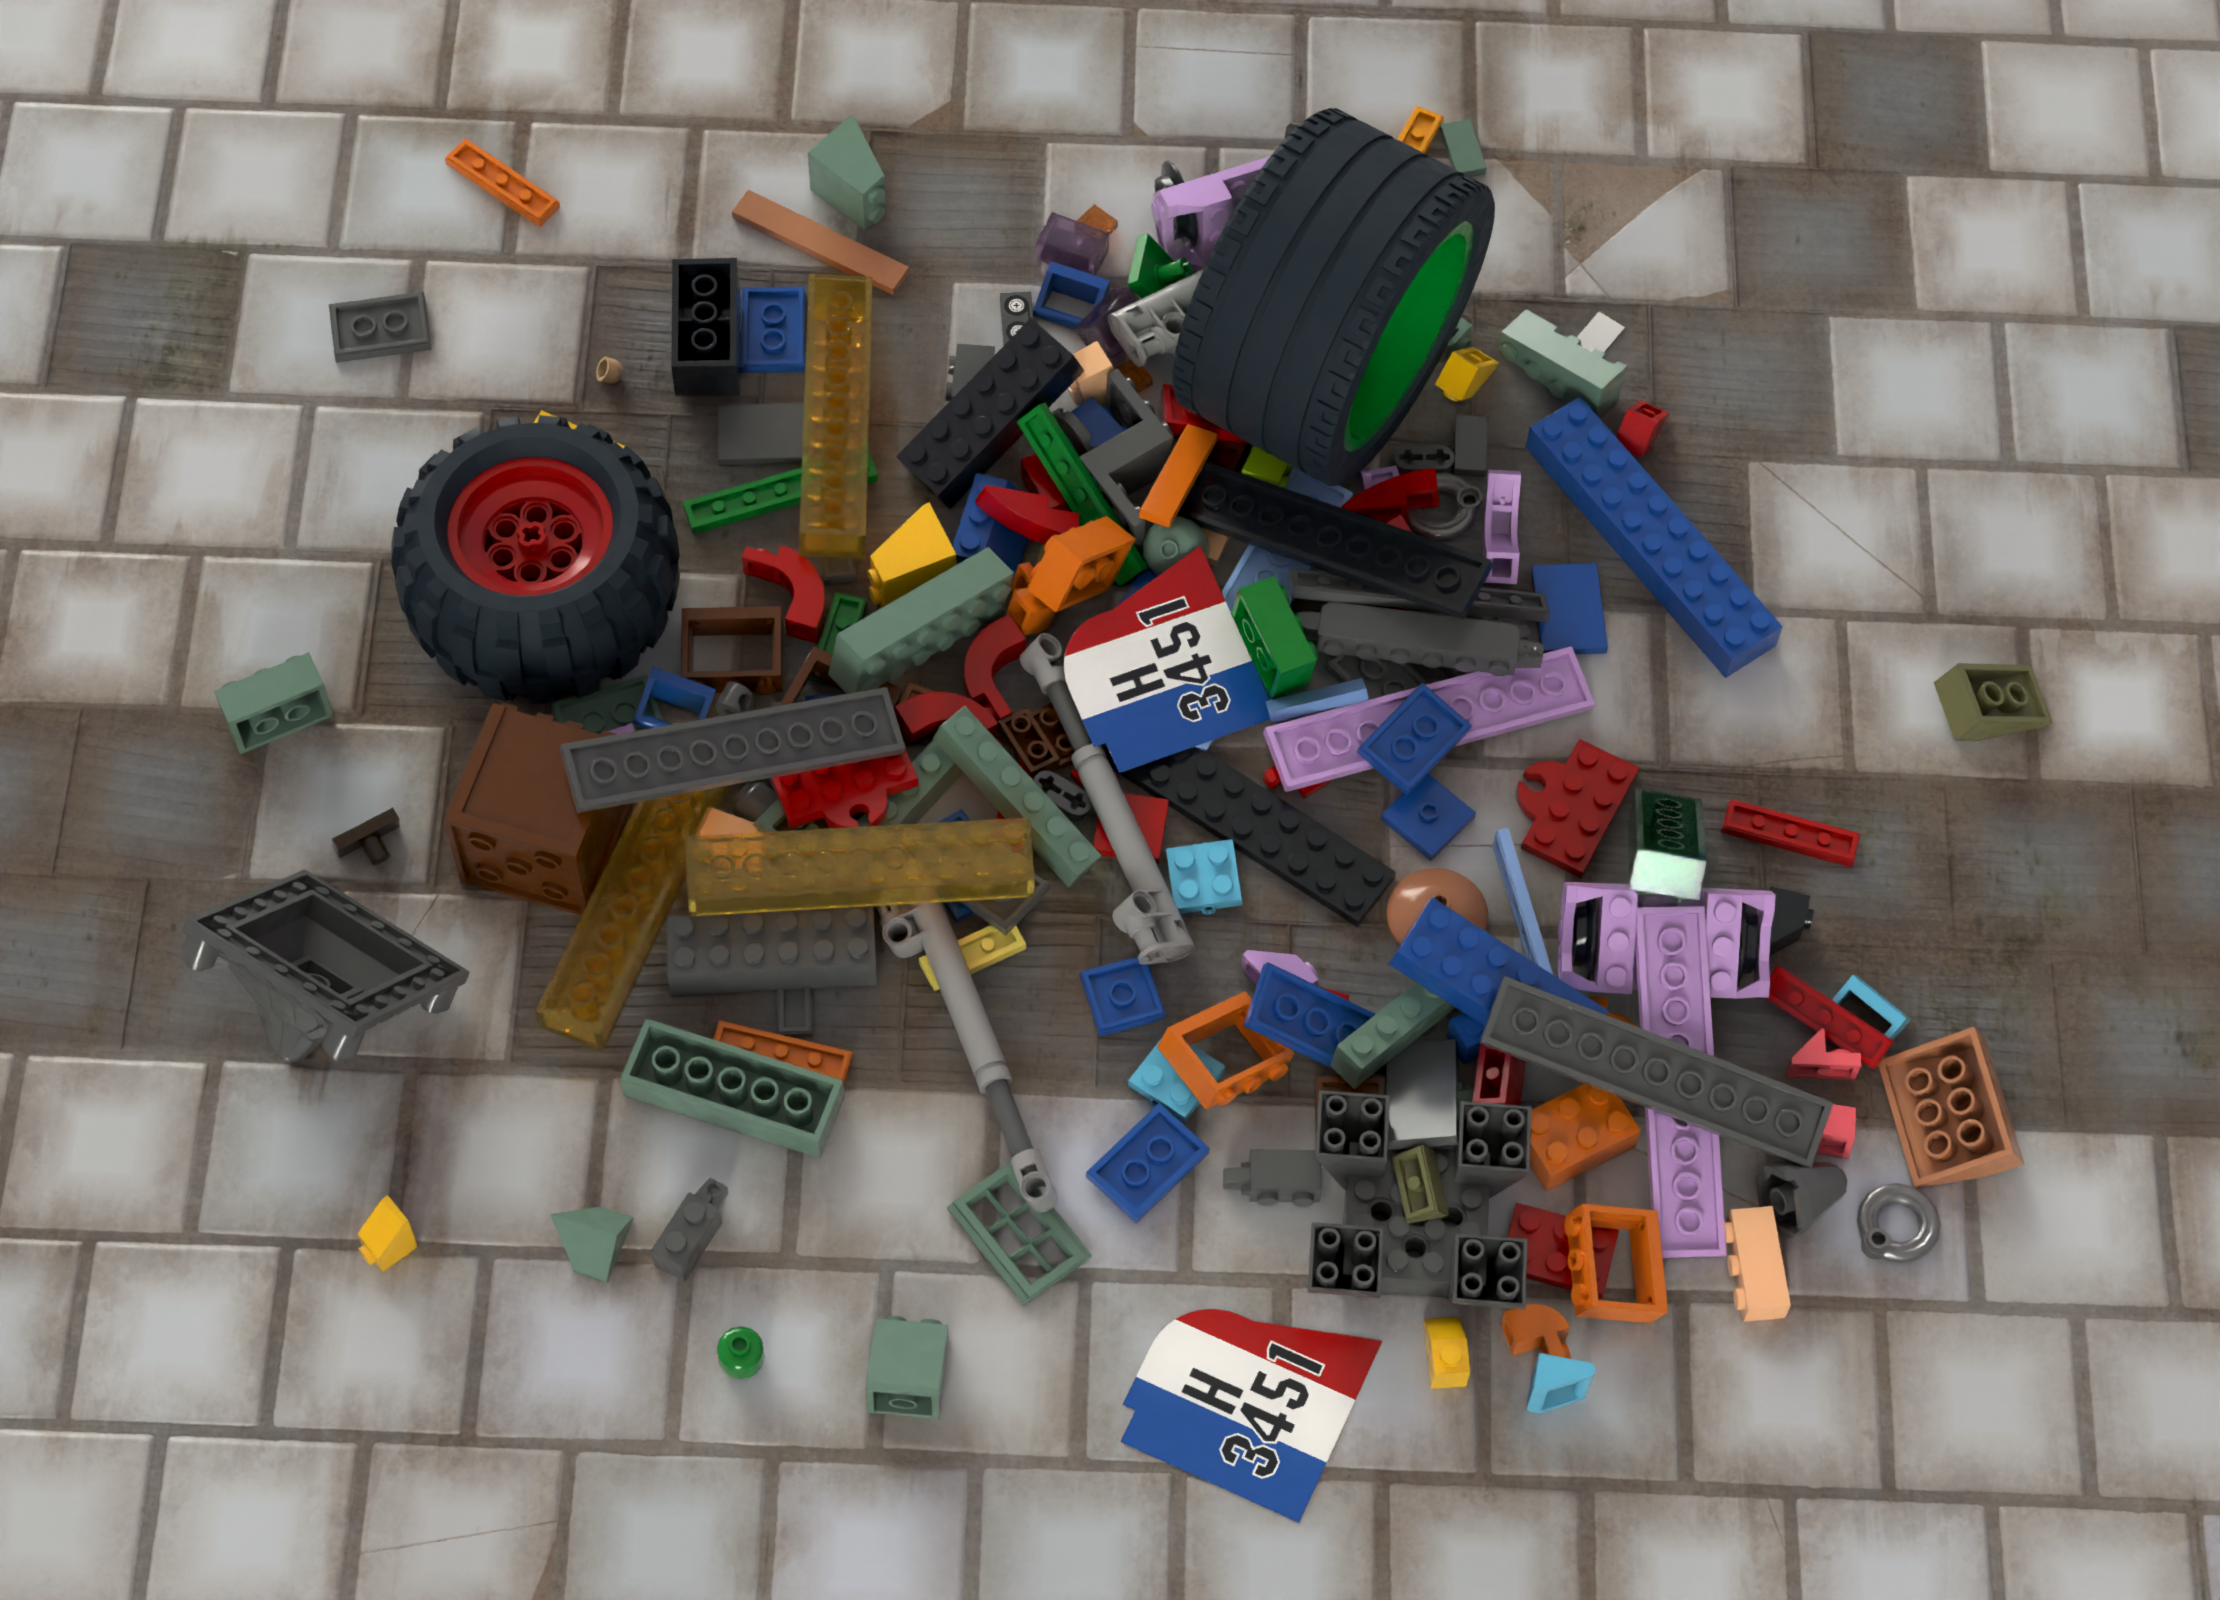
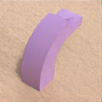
(1501, 524)

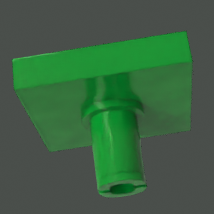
(1154, 268)

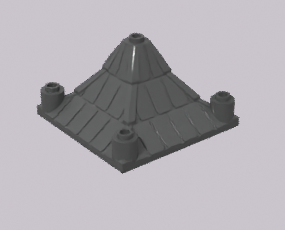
(319, 964)

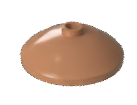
(1443, 885)

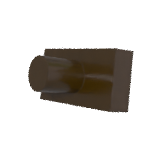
(369, 837)

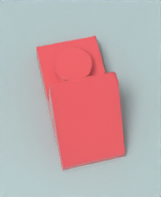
(1816, 1063)

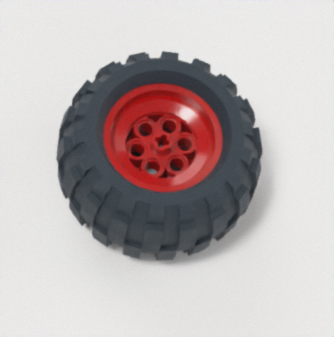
(535, 502)

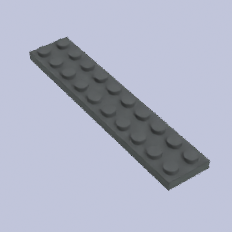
(731, 749)
(1656, 1072)

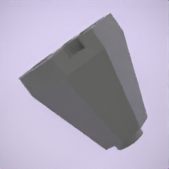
(1799, 1193)

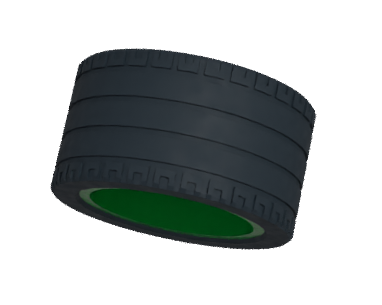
(1332, 295)

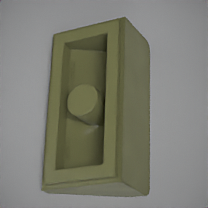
(1420, 1184)

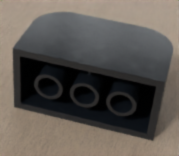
(706, 327)

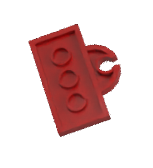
(844, 790)
(1574, 805)

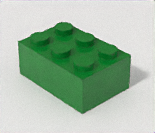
(1274, 637)

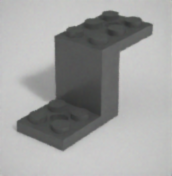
(1130, 457)

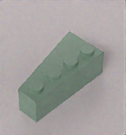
(1562, 363)

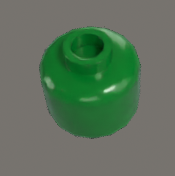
(740, 1352)

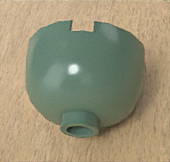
(1168, 545)

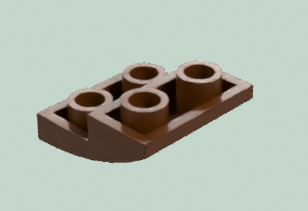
(1038, 739)

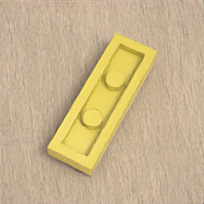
(982, 950)

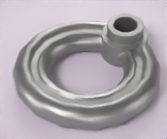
(1460, 521)
(1893, 1250)

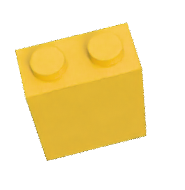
(910, 557)

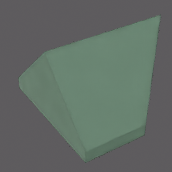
(592, 1239)

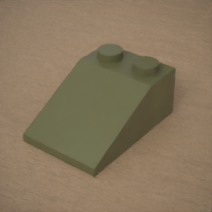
(1991, 700)

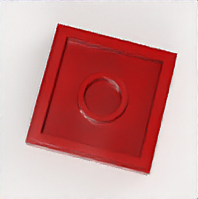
(1151, 817)

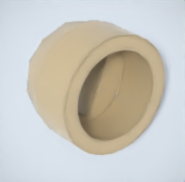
(608, 370)

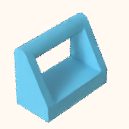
(1876, 1002)
(1558, 1382)

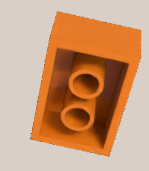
(1080, 563)
(1578, 1134)

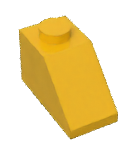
(1465, 373)
(386, 1236)
(1446, 1352)

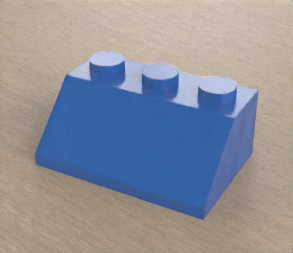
(981, 531)

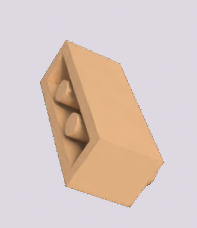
(1756, 1264)

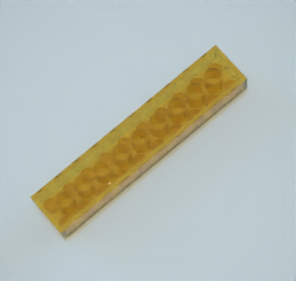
(836, 417)
(859, 866)
(624, 918)

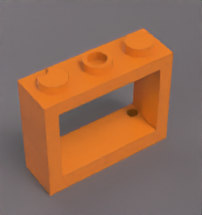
(1233, 1011)
(1646, 1263)

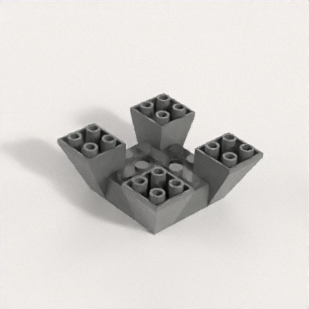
(1455, 1262)

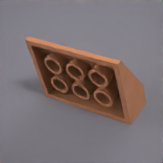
(1950, 1110)

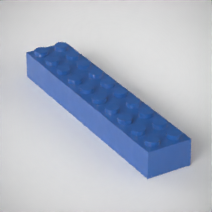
(1653, 537)

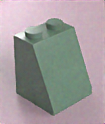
(848, 175)
(907, 1367)

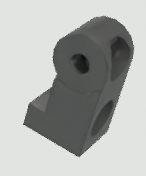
(734, 700)

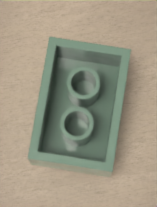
(274, 702)

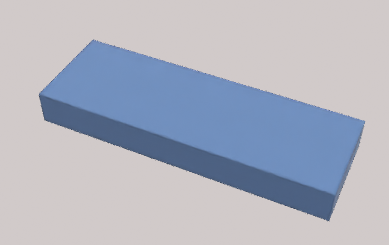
(1317, 700)

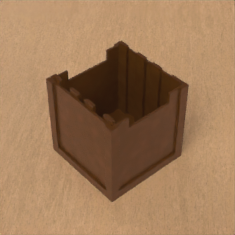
(517, 819)

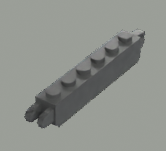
(1420, 639)

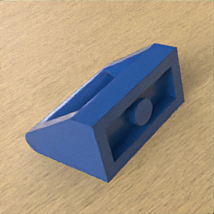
(1073, 284)
(676, 691)

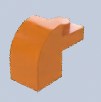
(1025, 608)
(1536, 1328)

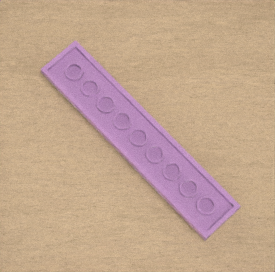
(1327, 743)
(1677, 1006)

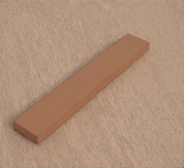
(820, 242)

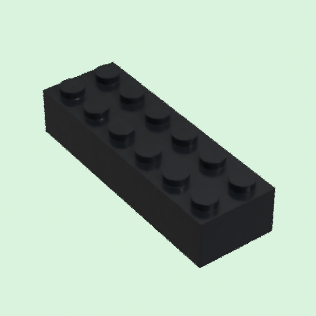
(984, 414)

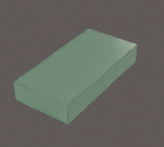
(1463, 148)

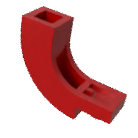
(800, 578)
(988, 653)
(929, 710)

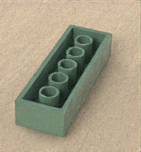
(921, 623)
(732, 1088)

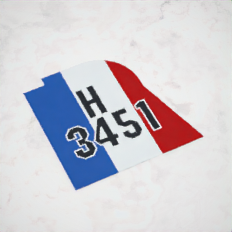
(1164, 669)
(1247, 1403)

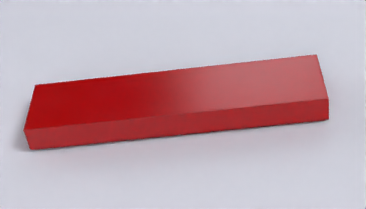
(1790, 833)
(1821, 1012)

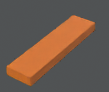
(502, 182)
(1178, 475)
(798, 1052)

